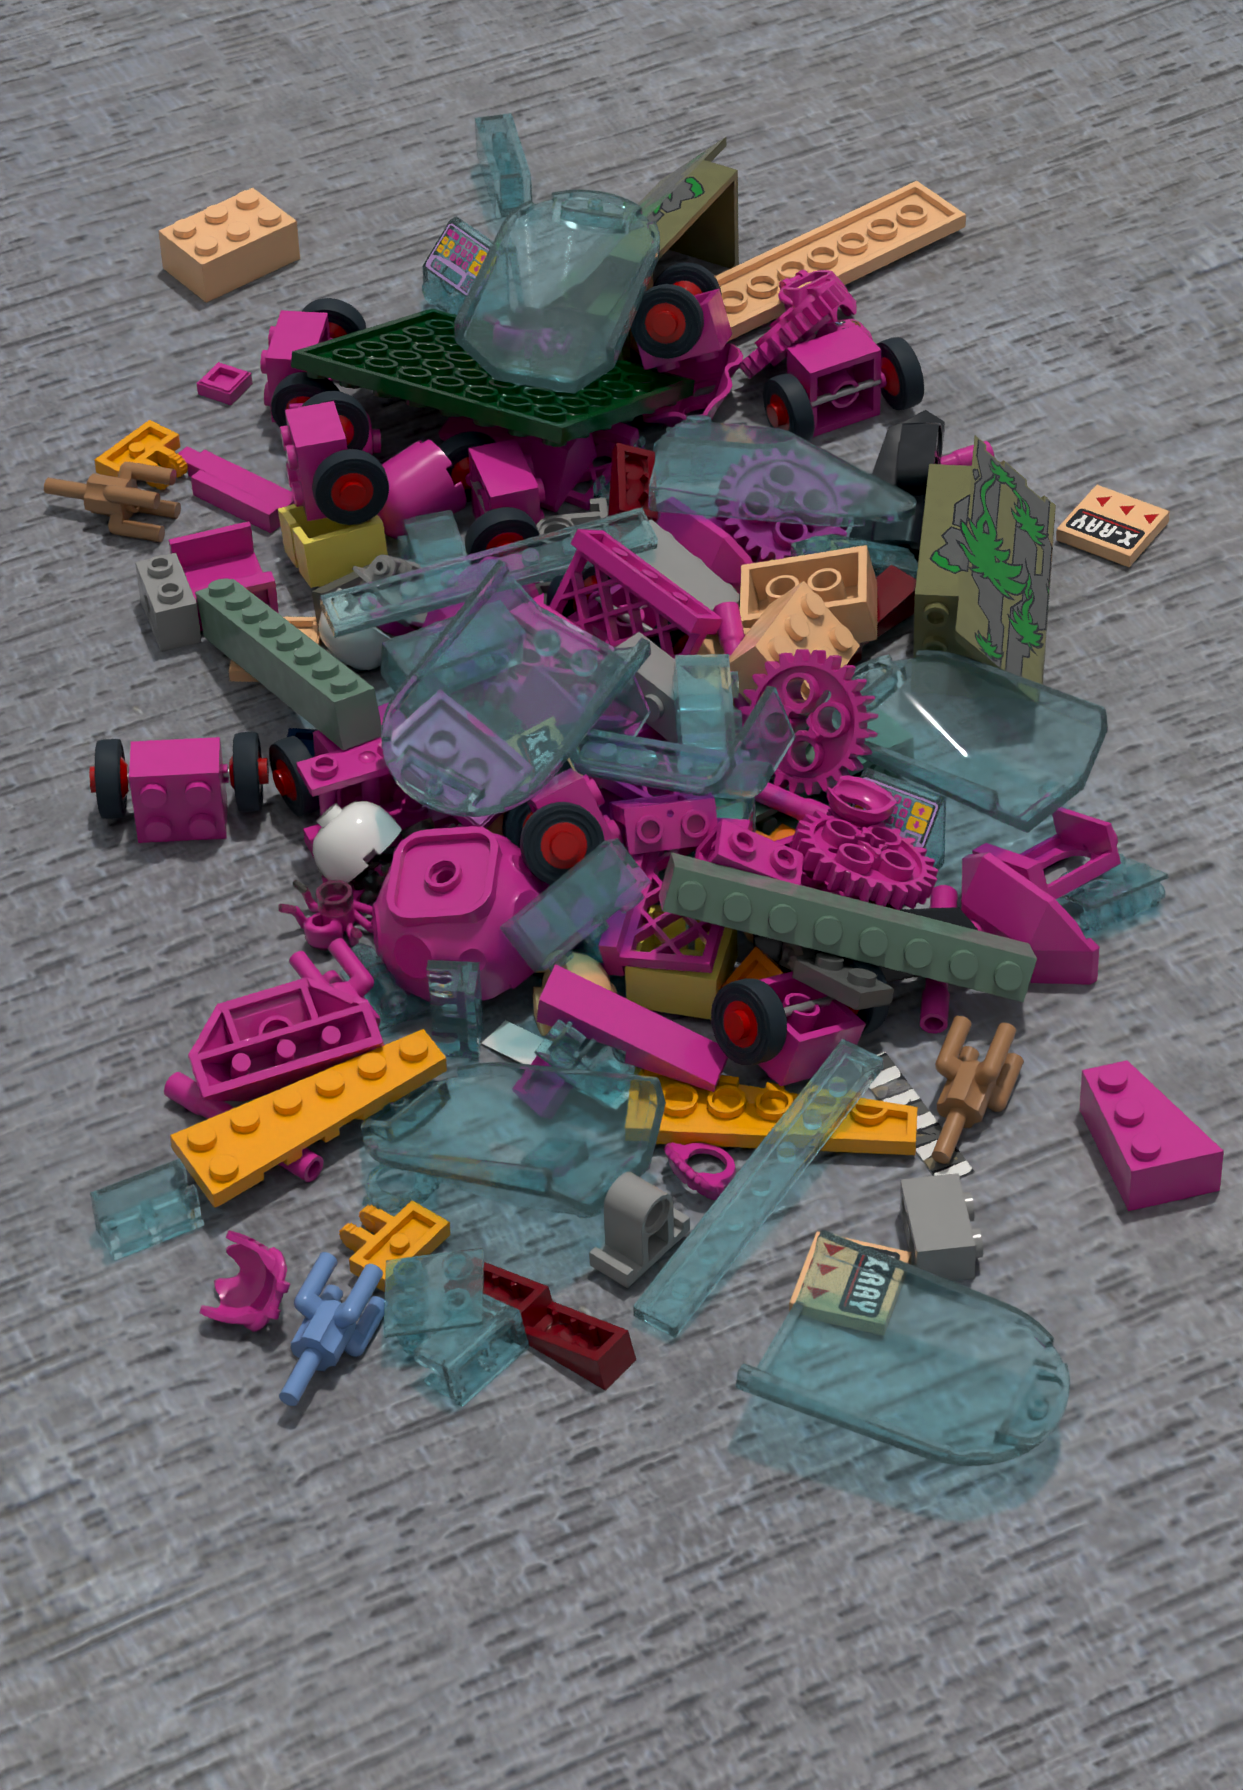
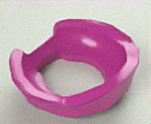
(862, 792)

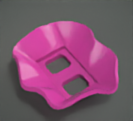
(706, 373)

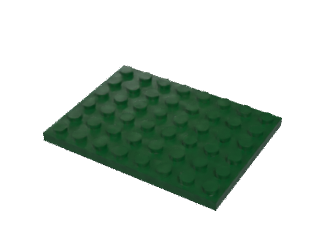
(428, 368)

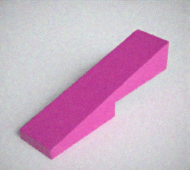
(646, 1036)

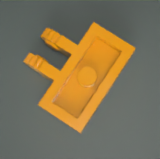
(145, 445)
(408, 1234)

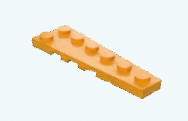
(745, 1115)
(241, 1144)

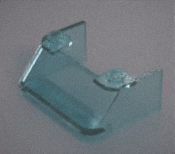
(741, 773)

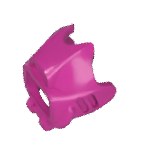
(821, 280)
(256, 1290)

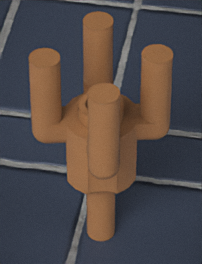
(121, 498)
(971, 1083)

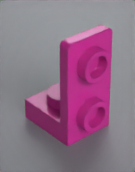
(750, 852)

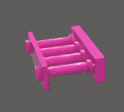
(355, 765)

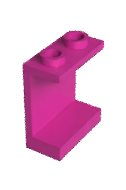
(222, 555)

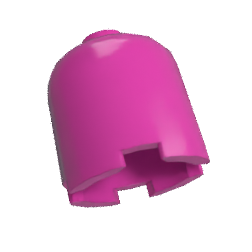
(419, 486)

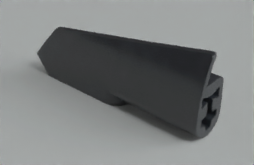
(905, 464)

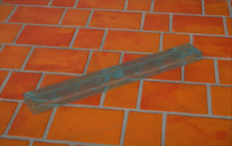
(457, 579)
(757, 1188)

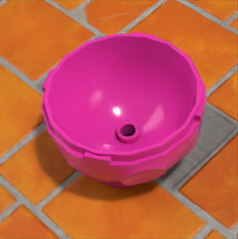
(447, 904)

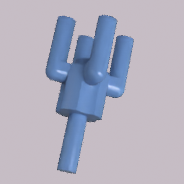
(331, 1325)

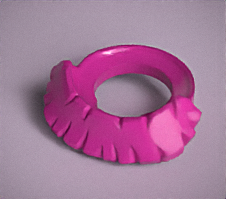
(705, 1183)

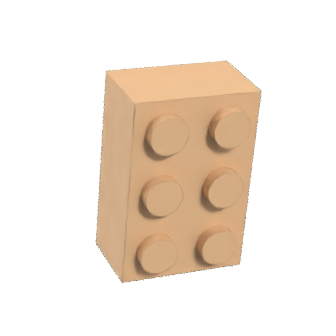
(229, 244)
(838, 576)
(790, 624)

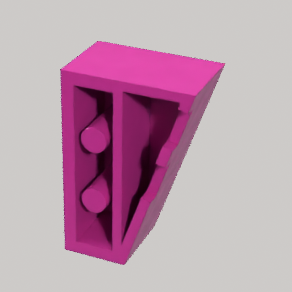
(1146, 1139)

